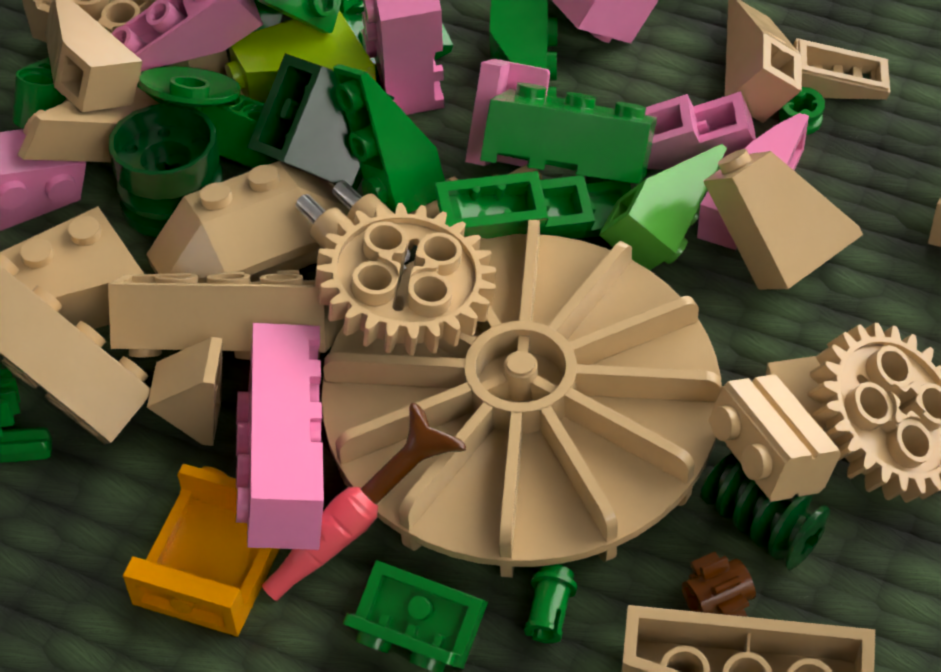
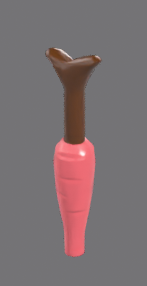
(357, 507)

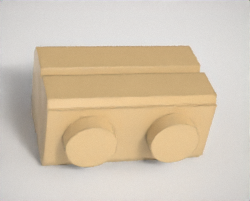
(773, 437)

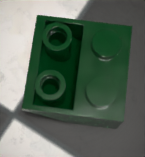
(306, 123)

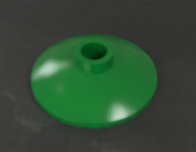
(189, 86)

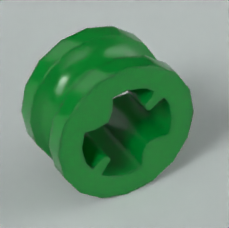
(808, 103)

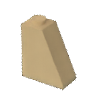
(777, 218)

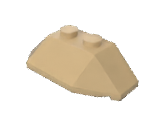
(241, 223)

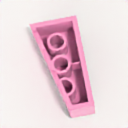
(281, 439)

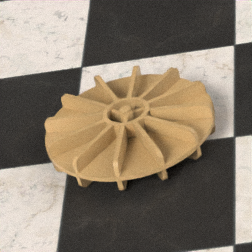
(571, 401)

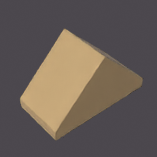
(189, 389)

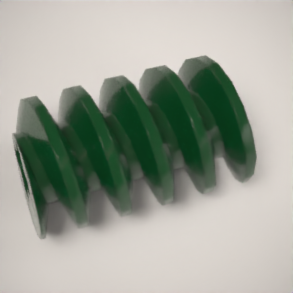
(779, 524)

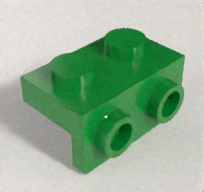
(417, 615)

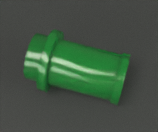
(552, 592)

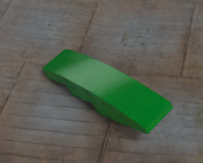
(507, 202)

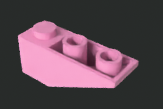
(187, 29)

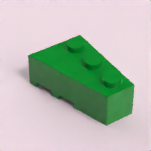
(569, 133)

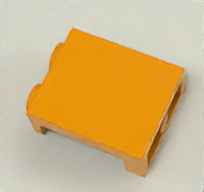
(201, 558)

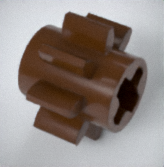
(718, 586)

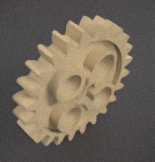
(445, 290)
(882, 409)

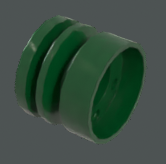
(159, 160)

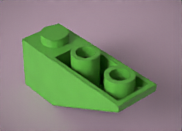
(661, 210)

